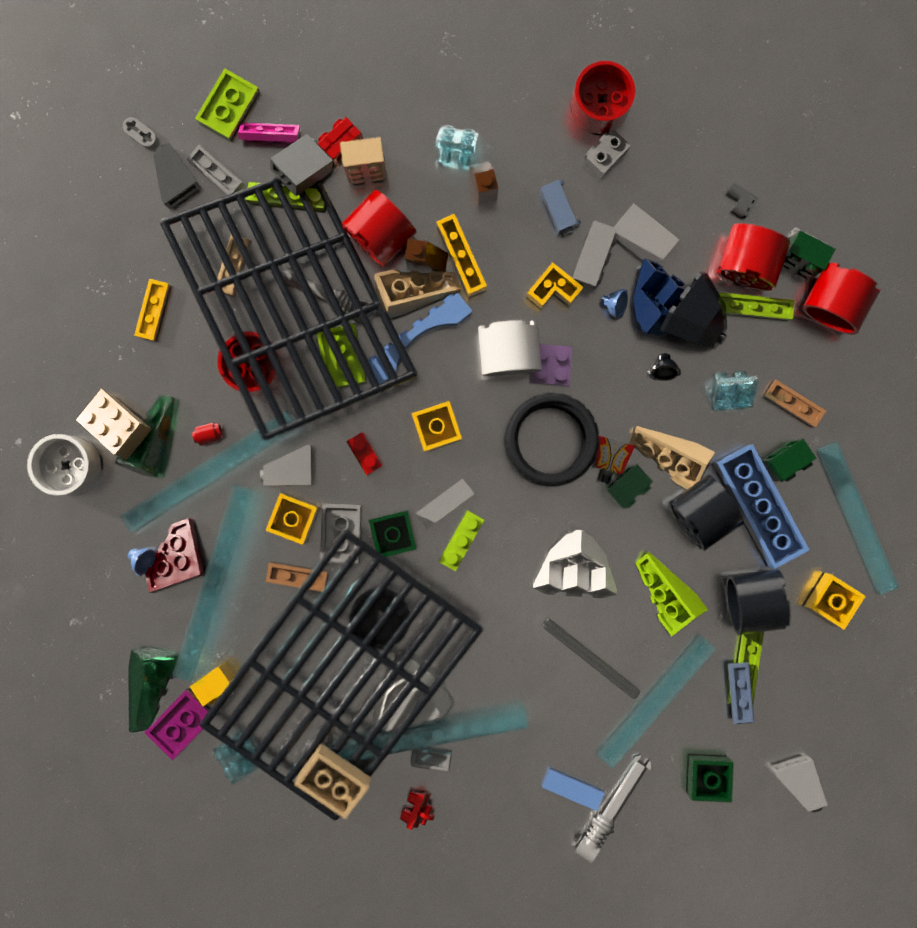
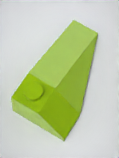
(673, 598)

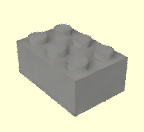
(595, 254)

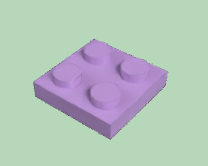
(555, 366)

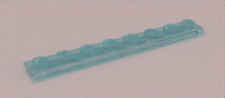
(858, 518)
(656, 701)

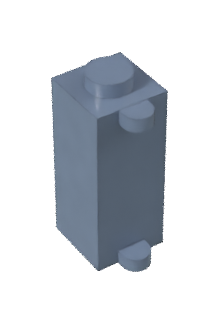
(558, 207)

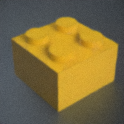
(436, 426)
(292, 518)
(834, 601)

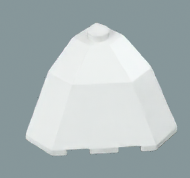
(576, 567)
(435, 709)

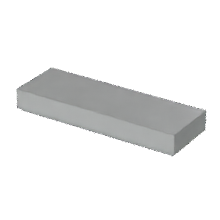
(215, 170)
(444, 503)

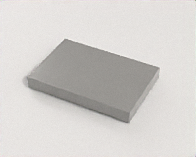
(644, 235)
(334, 520)

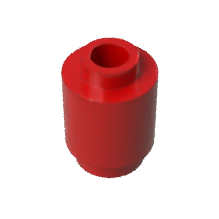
(207, 434)

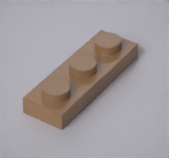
(795, 403)
(294, 576)

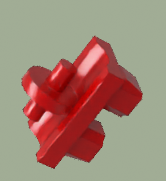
(421, 810)

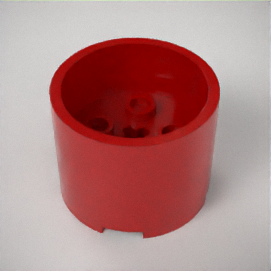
(602, 82)
(379, 227)
(753, 256)
(841, 299)
(246, 372)

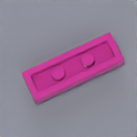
(269, 132)

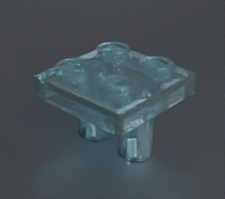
(458, 140)
(734, 391)
(234, 764)

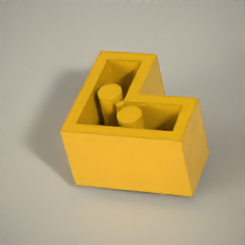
(555, 282)
(213, 684)

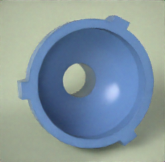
(616, 302)
(141, 560)

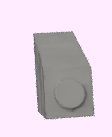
(290, 469)
(802, 782)

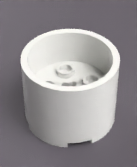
(509, 348)
(49, 468)

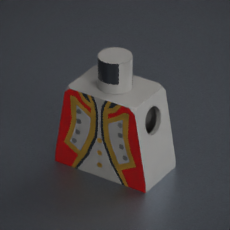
(612, 458)

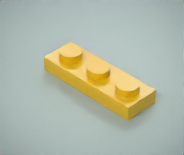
(152, 309)

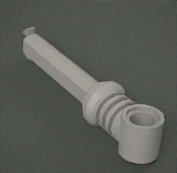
(319, 292)
(604, 823)

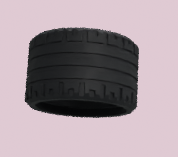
(581, 416)

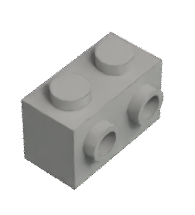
(607, 153)

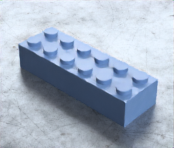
(761, 506)

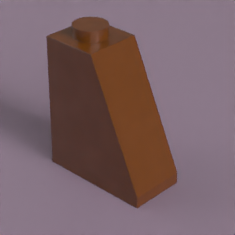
(484, 182)
(425, 256)

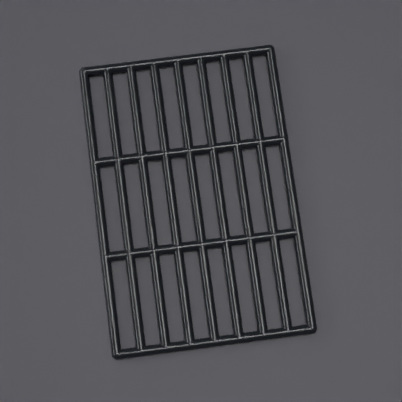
(287, 340)
(363, 646)

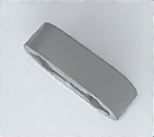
(137, 136)

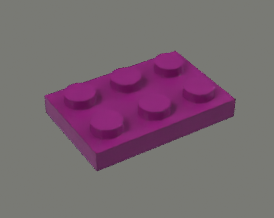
(178, 724)

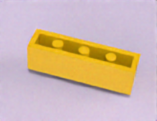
(461, 255)

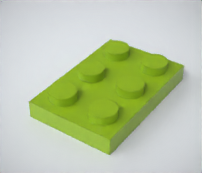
(227, 104)
(348, 354)

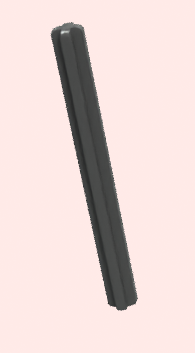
(591, 659)

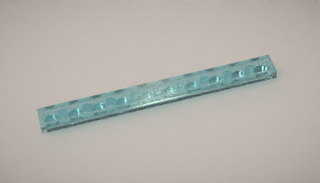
(200, 476)

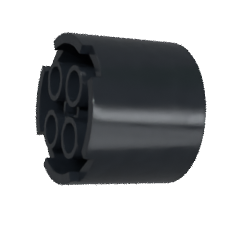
(706, 512)
(757, 601)
(371, 618)

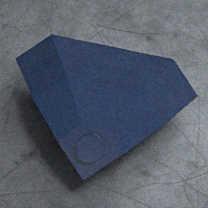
(655, 296)

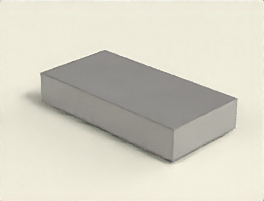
(431, 759)

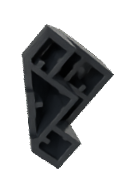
(700, 314)

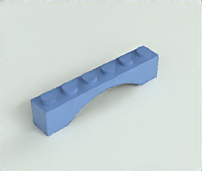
(449, 314)

